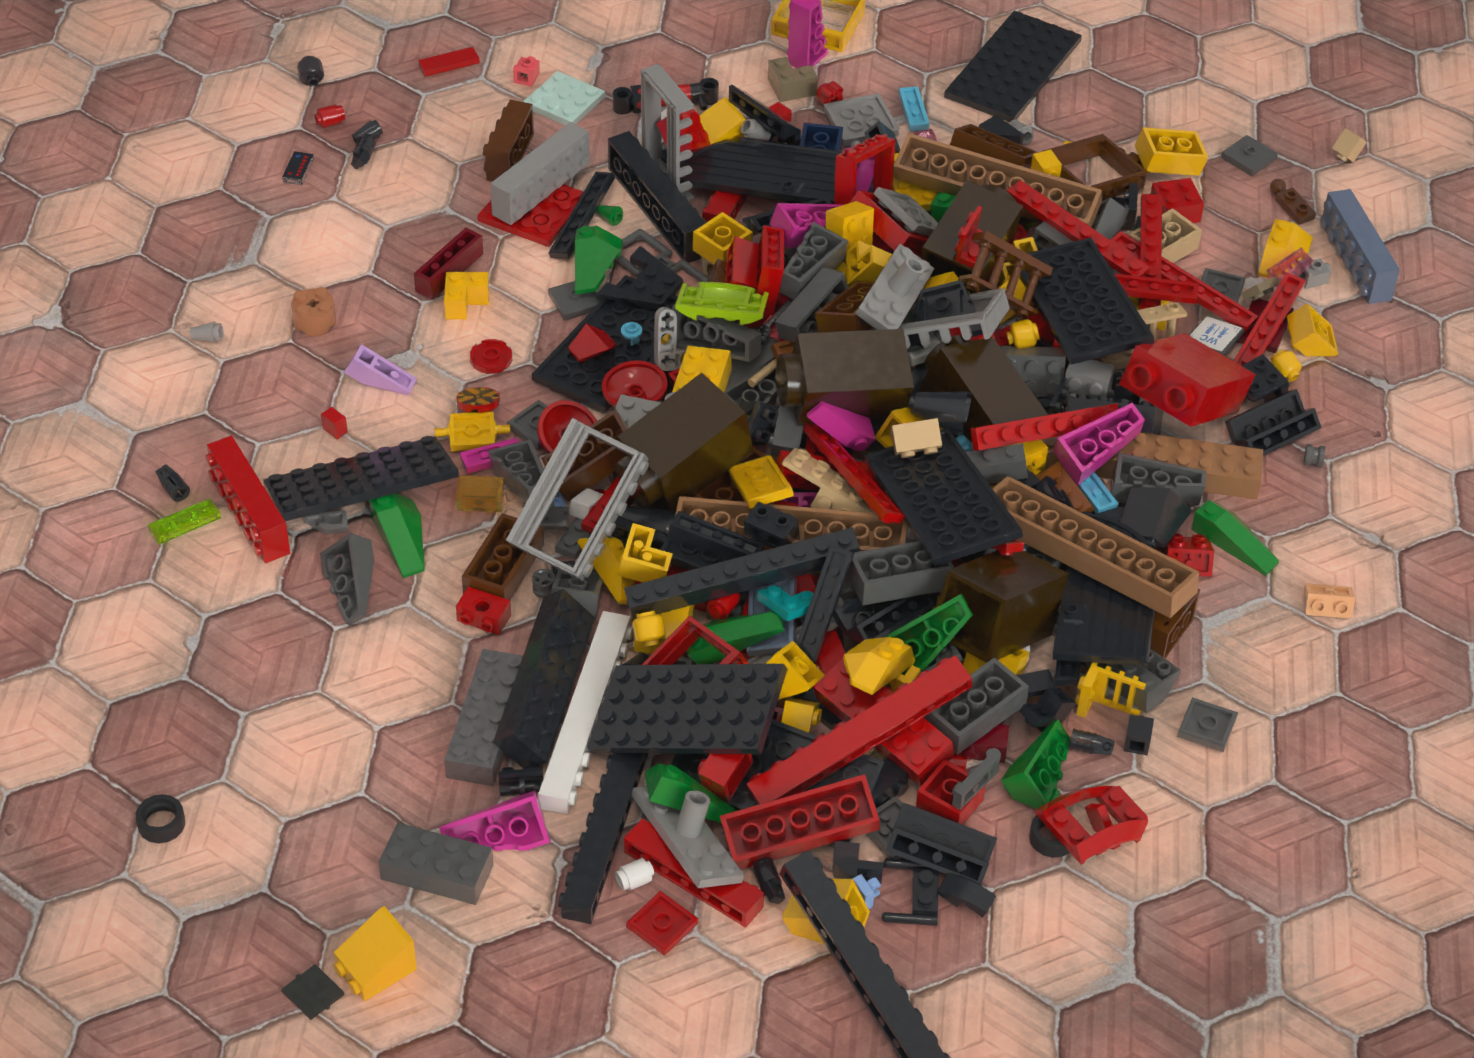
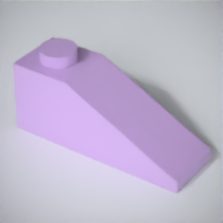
(378, 372)

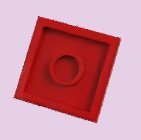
(662, 923)

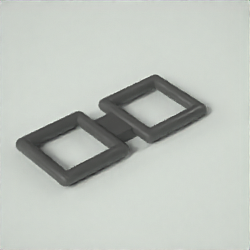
(664, 254)

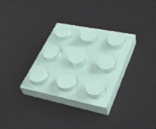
(565, 98)

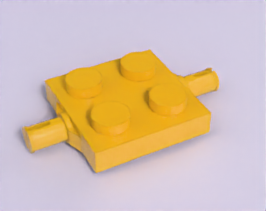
(471, 430)

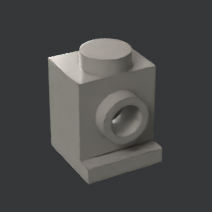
(1316, 274)

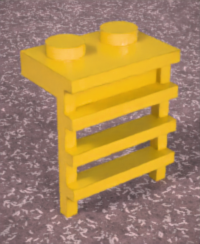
(1095, 685)

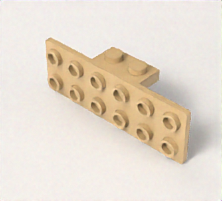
(834, 488)

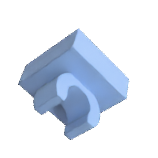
(867, 889)

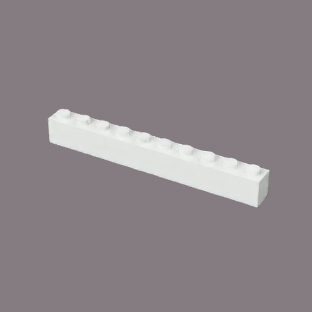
(571, 750)

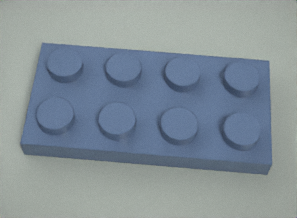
(780, 640)

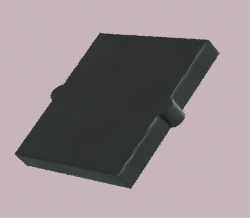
(312, 992)

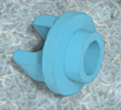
(632, 331)

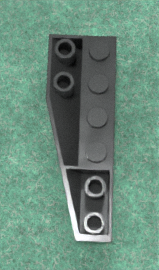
(1158, 678)

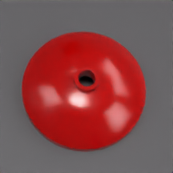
(636, 380)
(556, 419)

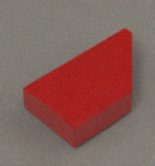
(1098, 817)

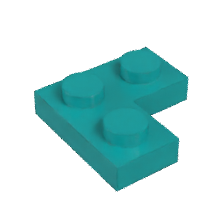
(783, 604)

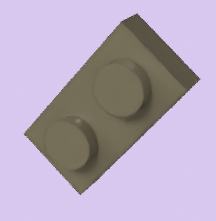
(1261, 289)

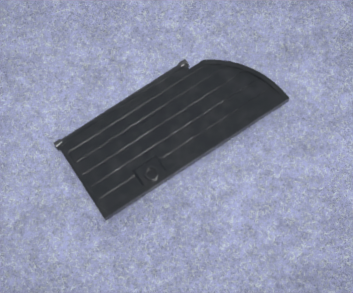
(764, 170)
(1101, 622)

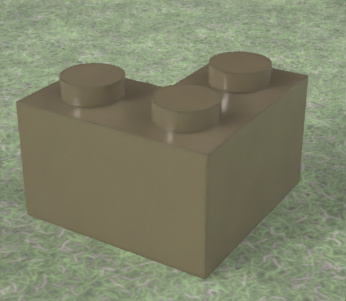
(791, 82)

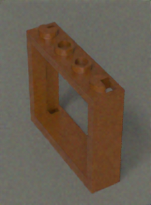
(1109, 152)

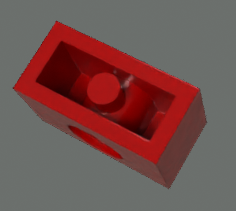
(483, 610)

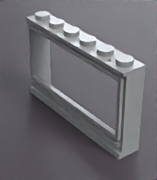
(656, 86)
(990, 309)
(549, 485)

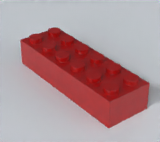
(247, 499)
(914, 749)
(801, 822)

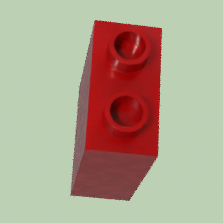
(1187, 379)

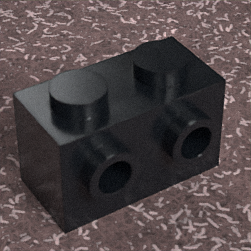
(771, 526)

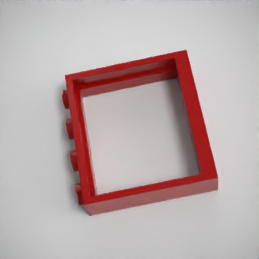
(846, 166)
(889, 228)
(771, 269)
(684, 637)

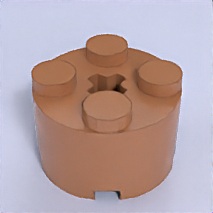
(313, 311)

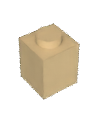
(1348, 146)

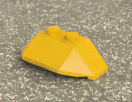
(1283, 241)
(608, 567)
(877, 662)

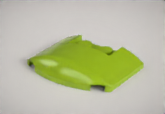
(721, 301)

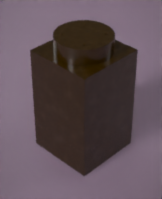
(998, 216)
(847, 369)
(986, 371)
(687, 442)
(1010, 601)

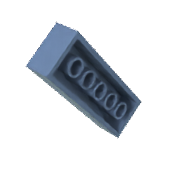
(1359, 246)

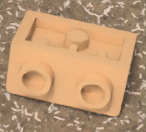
(1329, 600)

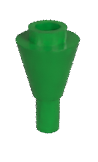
(611, 214)

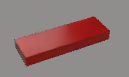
(448, 61)

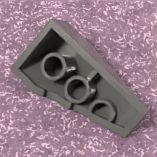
(1110, 218)
(349, 571)

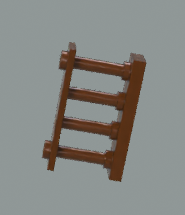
(1019, 260)

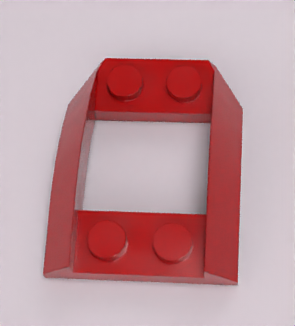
(1076, 839)

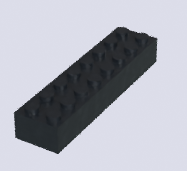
(654, 193)
(544, 680)

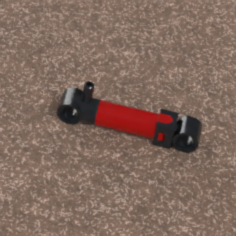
(703, 93)

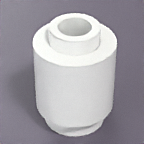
(634, 874)

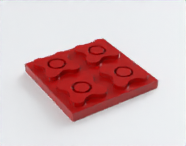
(543, 221)

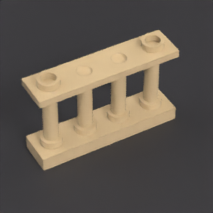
(1150, 316)

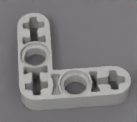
(668, 349)

